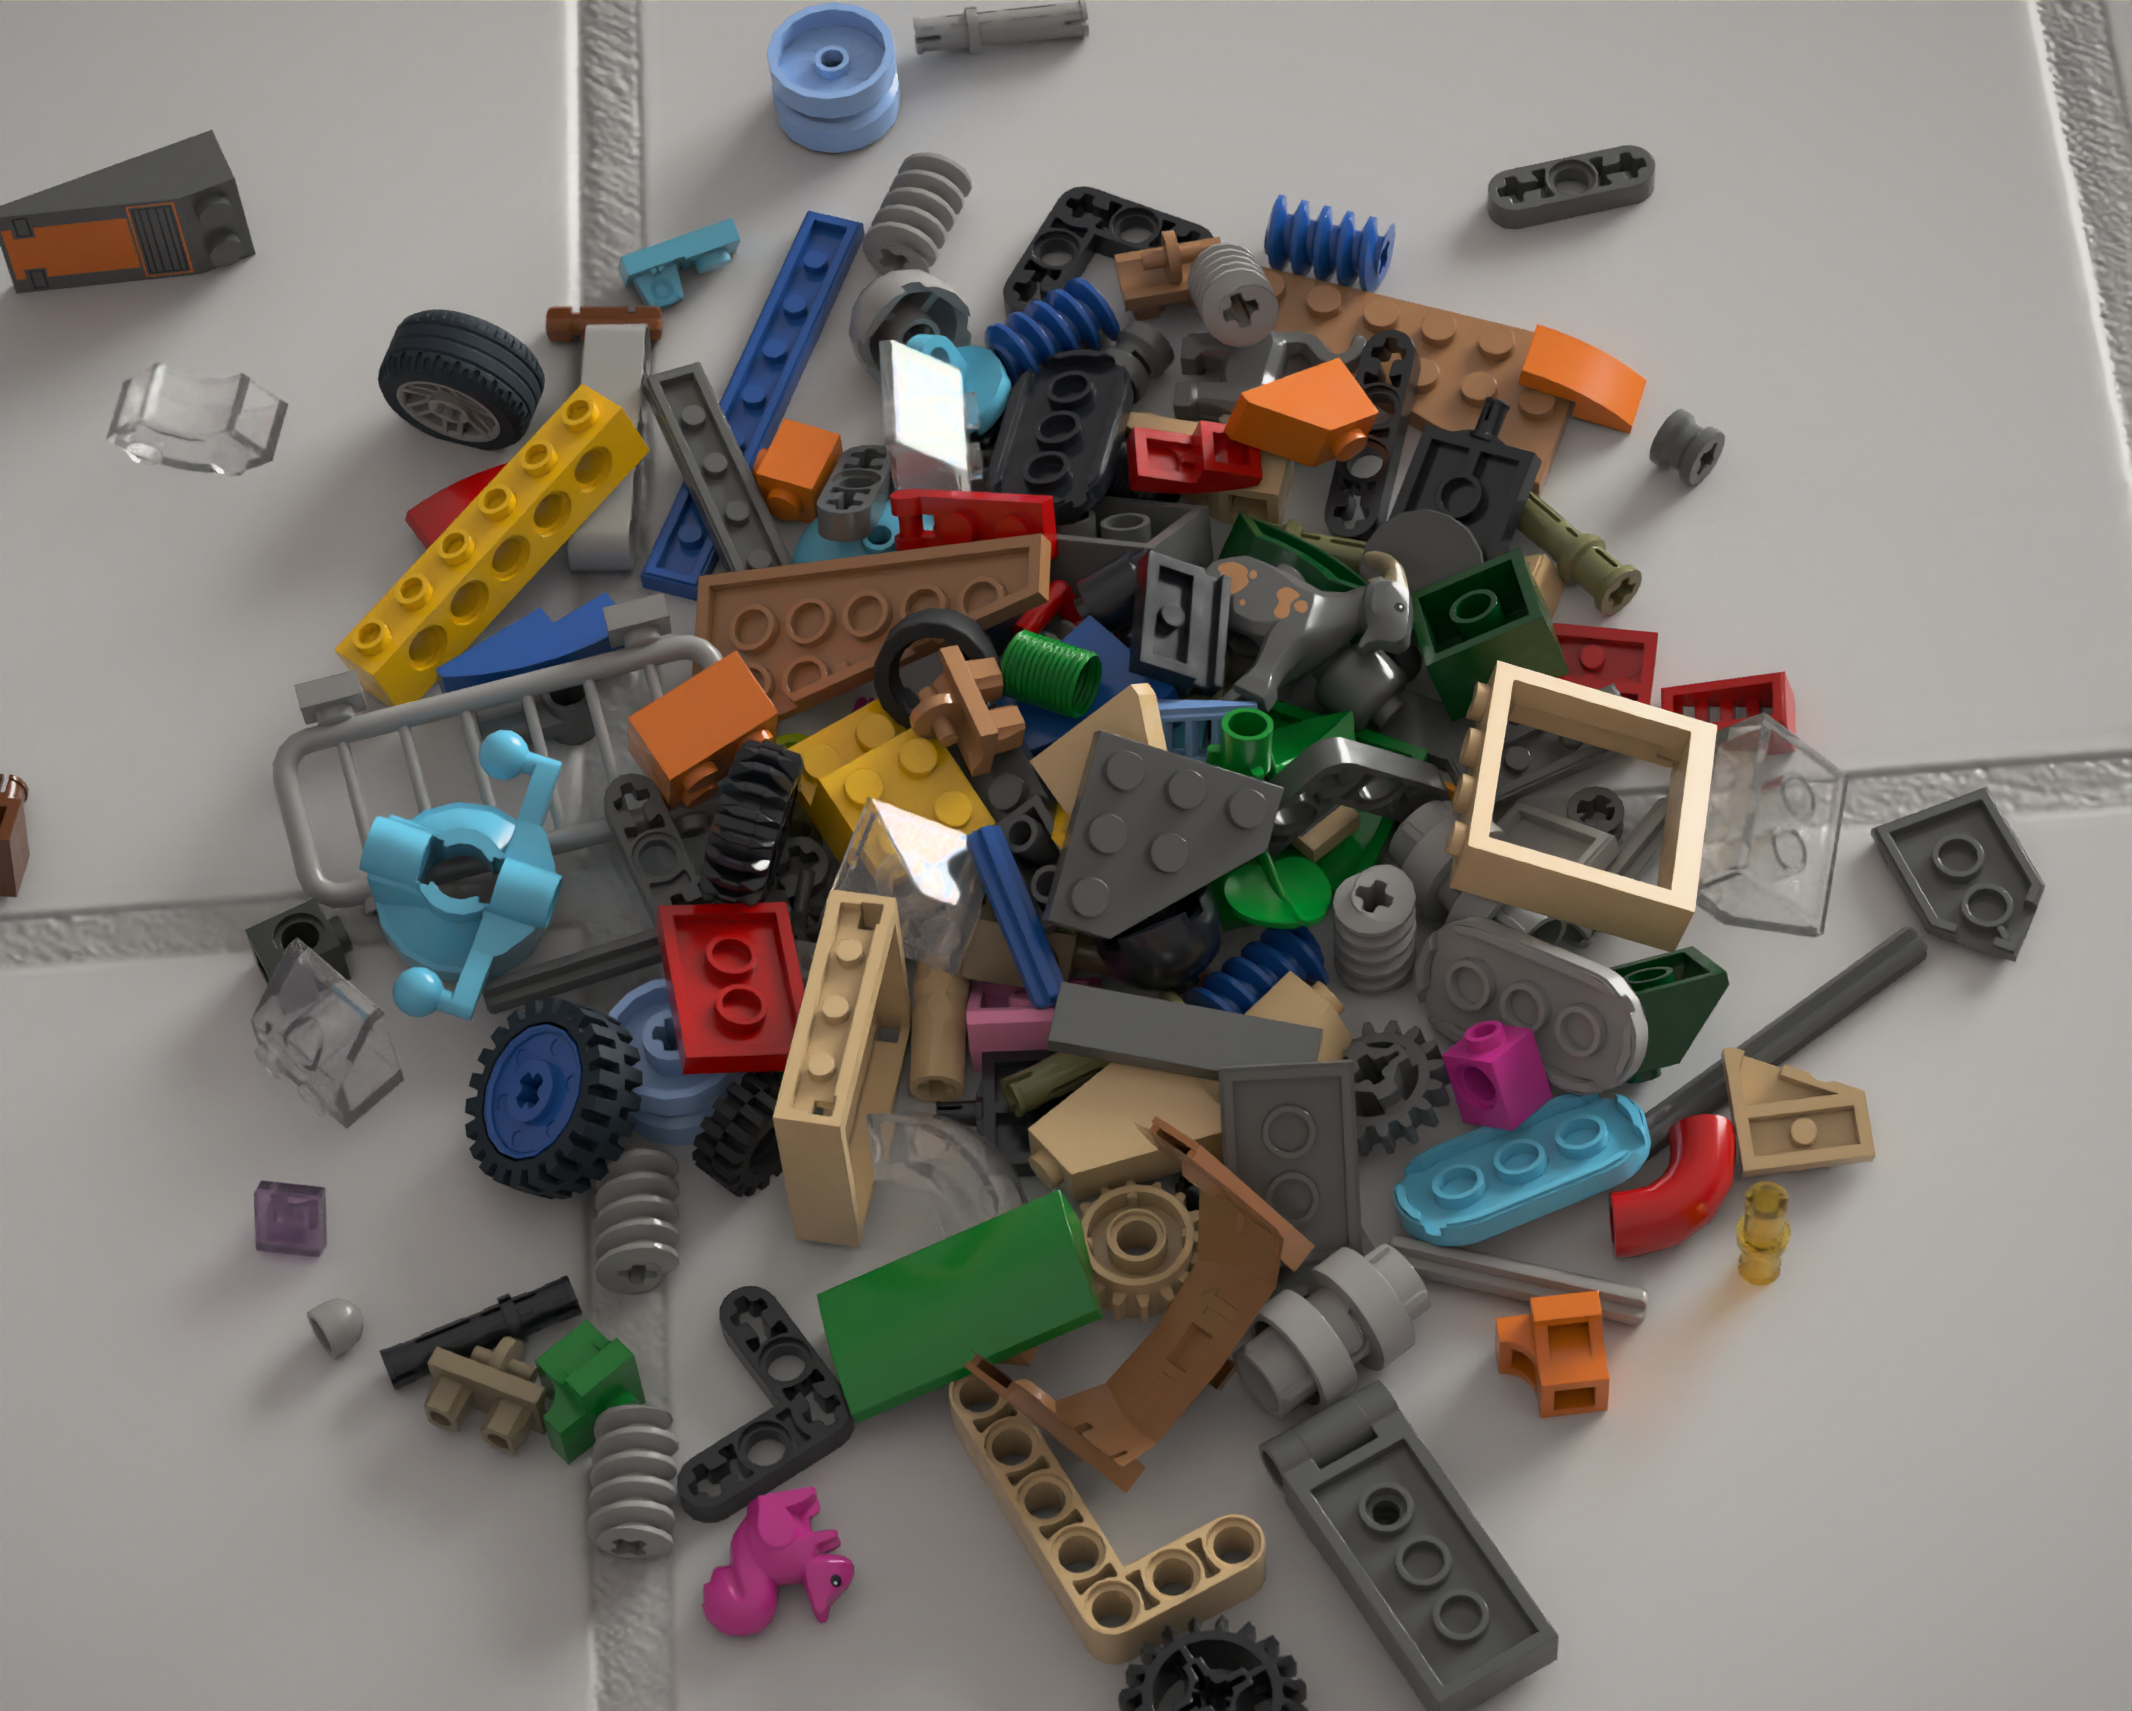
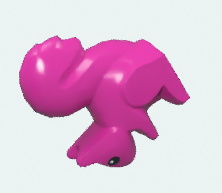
(771, 1551)

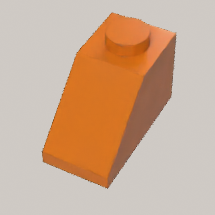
(1306, 416)

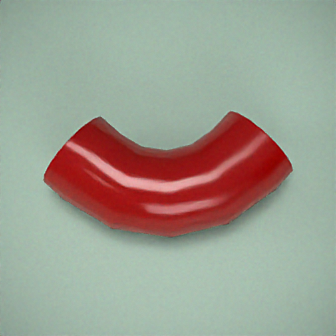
(1684, 1196)

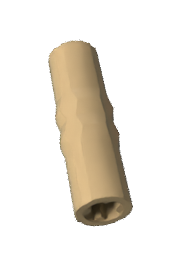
(938, 1034)

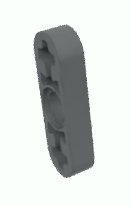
(1556, 206)

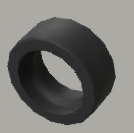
(927, 623)

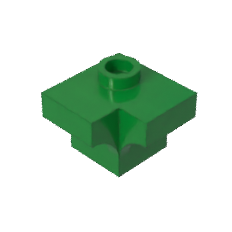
(583, 1379)

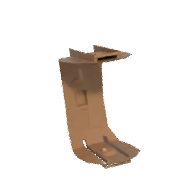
(1190, 1347)

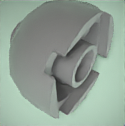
(902, 307)

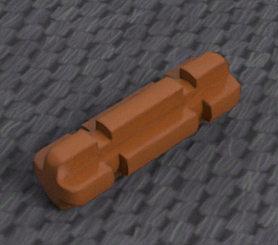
(564, 324)

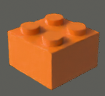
(696, 729)

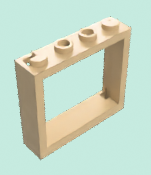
(1560, 886)
(843, 1066)

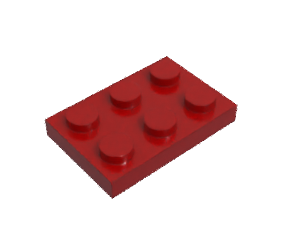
(731, 984)

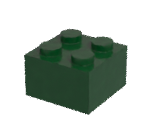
(1481, 619)

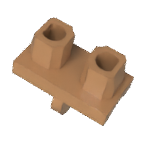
(1158, 275)
(957, 711)

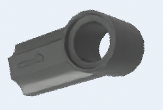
(558, 721)

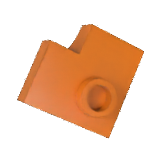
(1558, 1352)

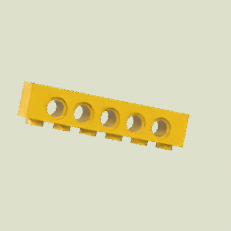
(493, 548)

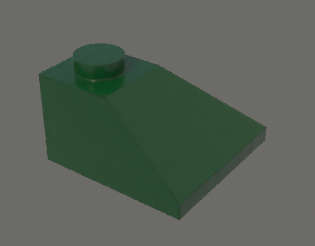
(1677, 999)

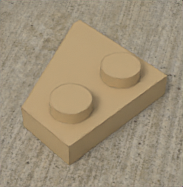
(1791, 1119)

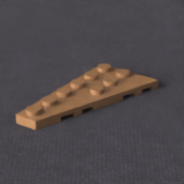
(1458, 354)
(822, 623)

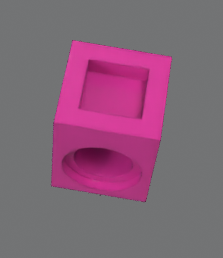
(1497, 1075)

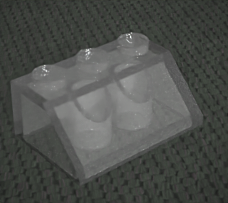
(1770, 830)

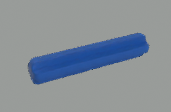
(1016, 915)

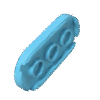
(1508, 1177)

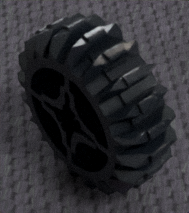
(751, 824)
(1254, 1673)

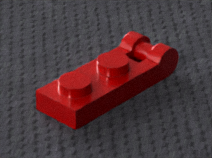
(970, 517)

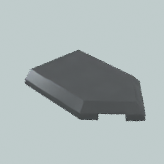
(1965, 873)

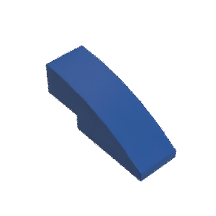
(531, 646)

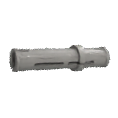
(1000, 27)

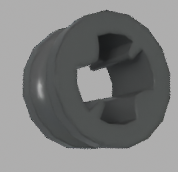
(1602, 800)

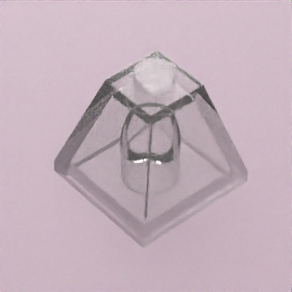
(927, 874)

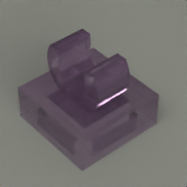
(290, 1218)

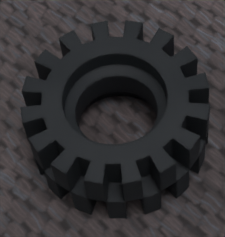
(740, 1136)

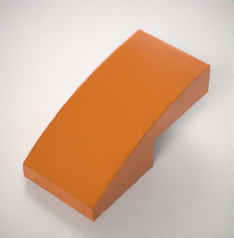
(1574, 370)

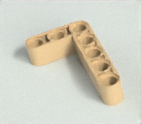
(1076, 1536)

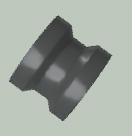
(1687, 447)

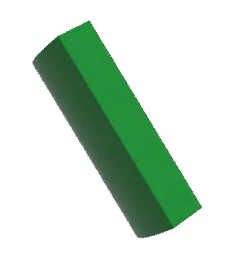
(986, 1288)

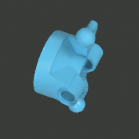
(464, 937)

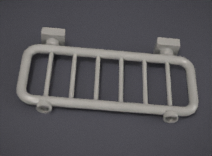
(338, 697)

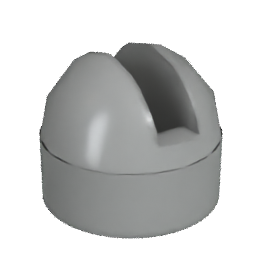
(336, 1325)

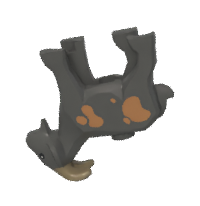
(1297, 627)

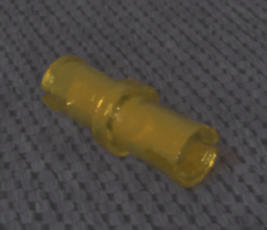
(1763, 1233)

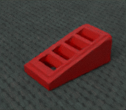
(1751, 692)

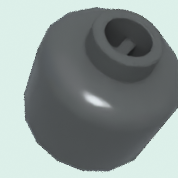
(1362, 684)

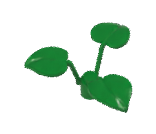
(1293, 888)

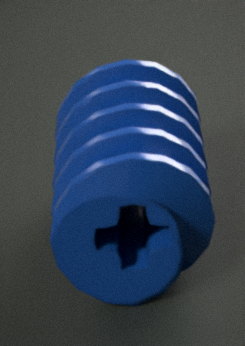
(1328, 246)
(1052, 328)
(1259, 968)

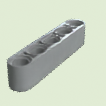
(614, 366)

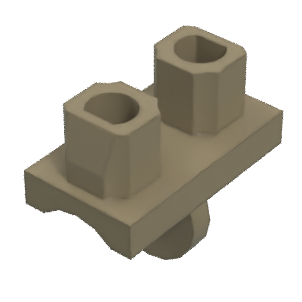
(490, 1383)

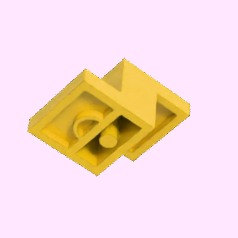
(885, 761)

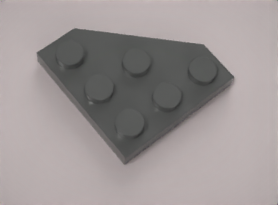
(1152, 833)

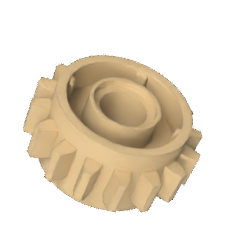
(1139, 1218)

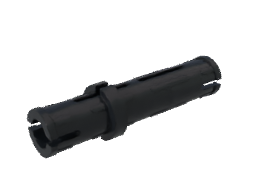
(510, 1317)

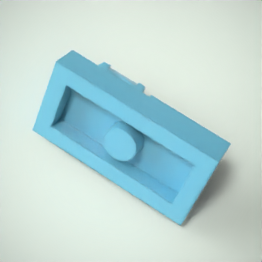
(656, 267)

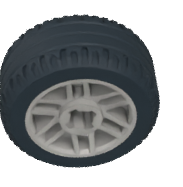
(461, 379)

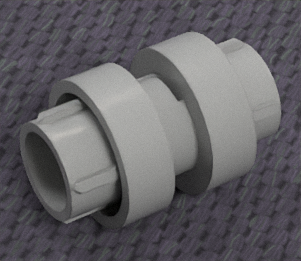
(1420, 853)
(1354, 1314)

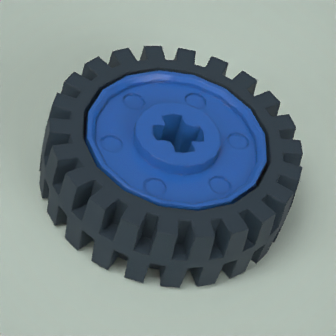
(553, 1098)

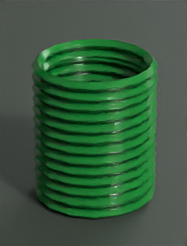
(1050, 674)

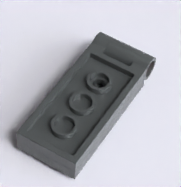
(1430, 1579)

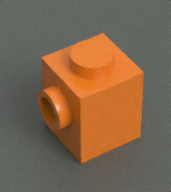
(796, 469)

